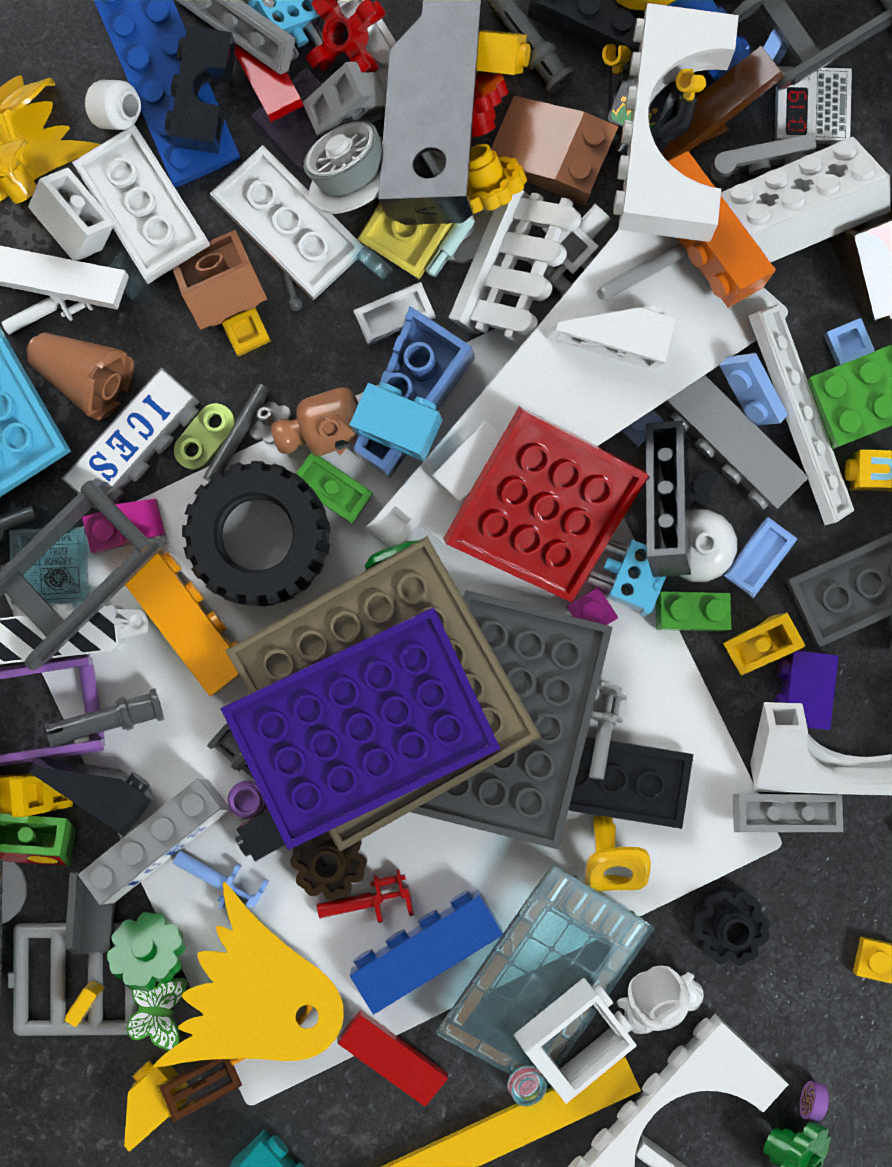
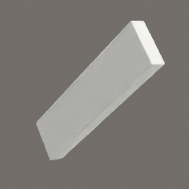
(62, 277)

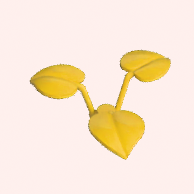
(13, 174)

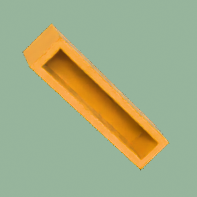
(185, 621)

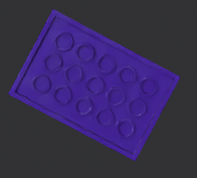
(360, 728)

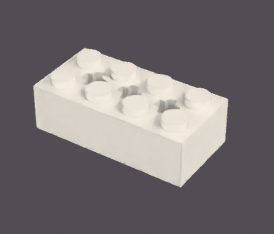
(811, 198)

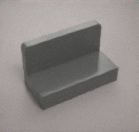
(87, 923)

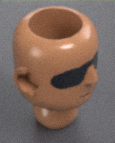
(320, 424)

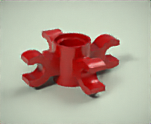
(332, 34)

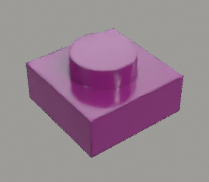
(593, 608)

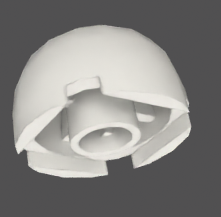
(711, 545)

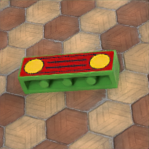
(36, 840)

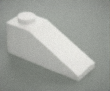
(628, 335)

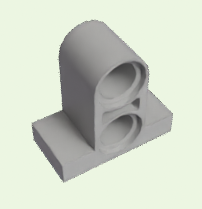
(346, 98)

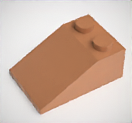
(555, 146)

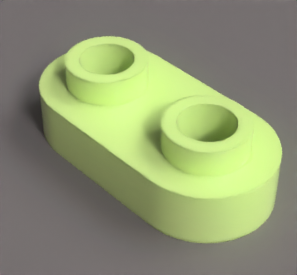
(207, 438)

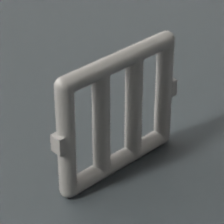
(57, 1026)

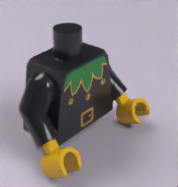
(669, 111)

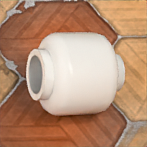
(112, 104)

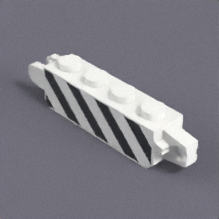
(101, 634)

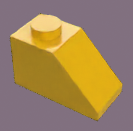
(145, 1103)

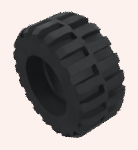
(206, 525)

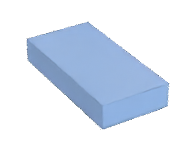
(759, 557)

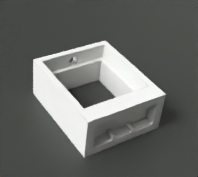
(594, 1058)

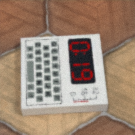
(815, 106)

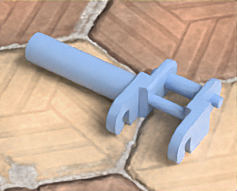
(216, 879)

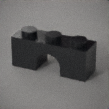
(204, 58)

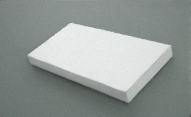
(142, 203)
(285, 224)

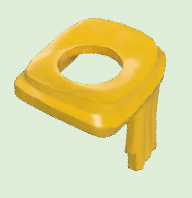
(608, 856)

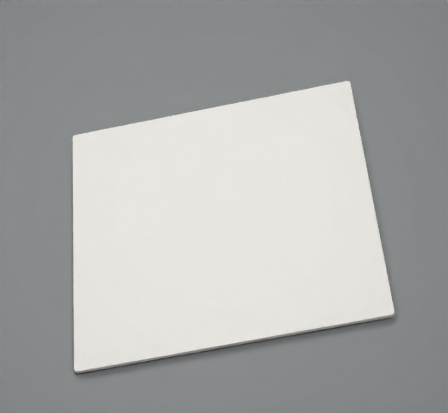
(440, 859)

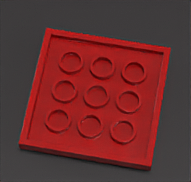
(545, 505)

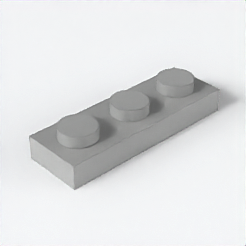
(787, 813)

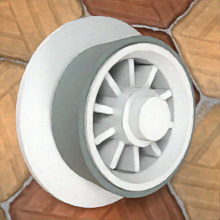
(345, 168)

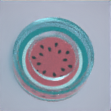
(374, 263)
(526, 1085)

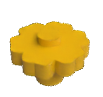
(493, 178)

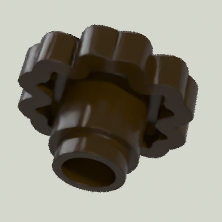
(333, 880)

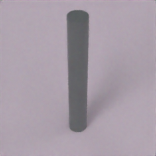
(238, 431)

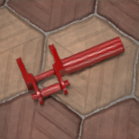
(368, 900)

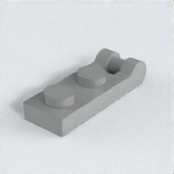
(760, 157)

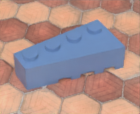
(423, 365)

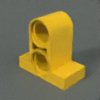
(27, 796)

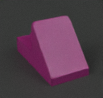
(103, 534)

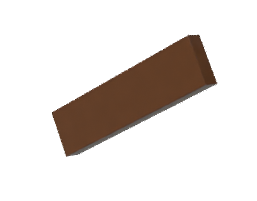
(726, 99)

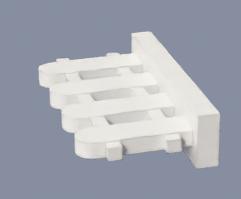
(494, 263)

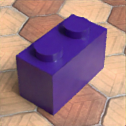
(811, 681)

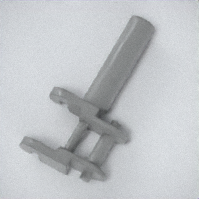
(604, 729)

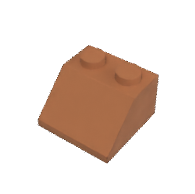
(219, 281)

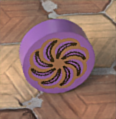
(814, 1101)

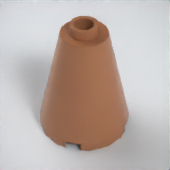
(82, 371)

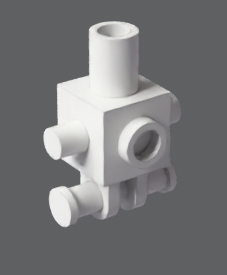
(578, 247)

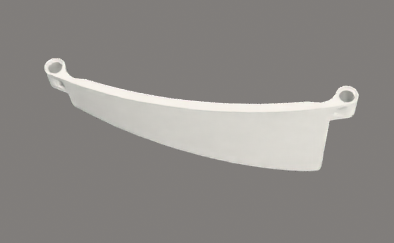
(580, 387)

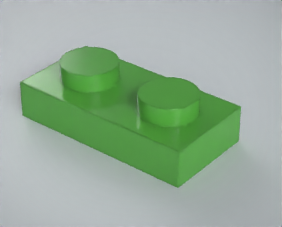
(335, 487)
(693, 611)

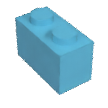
(396, 420)

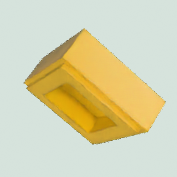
(246, 331)
(84, 1003)

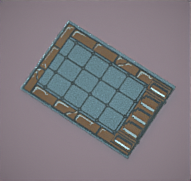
(548, 947)

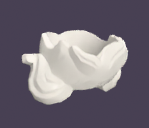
(660, 999)

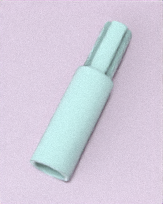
(449, 246)

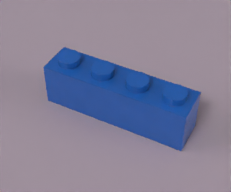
(425, 951)

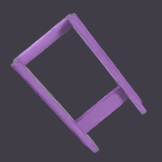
(91, 703)

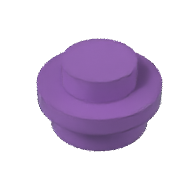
(245, 800)

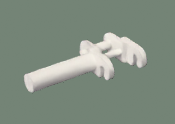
(40, 310)

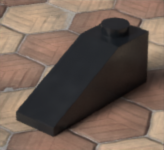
(101, 791)

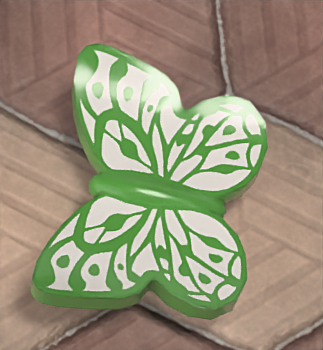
(155, 1014)

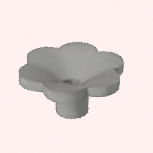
(265, 417)

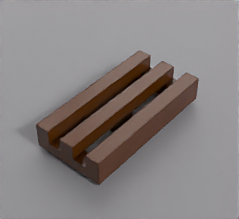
(170, 1100)

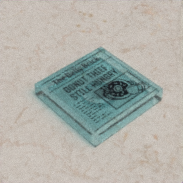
(62, 570)

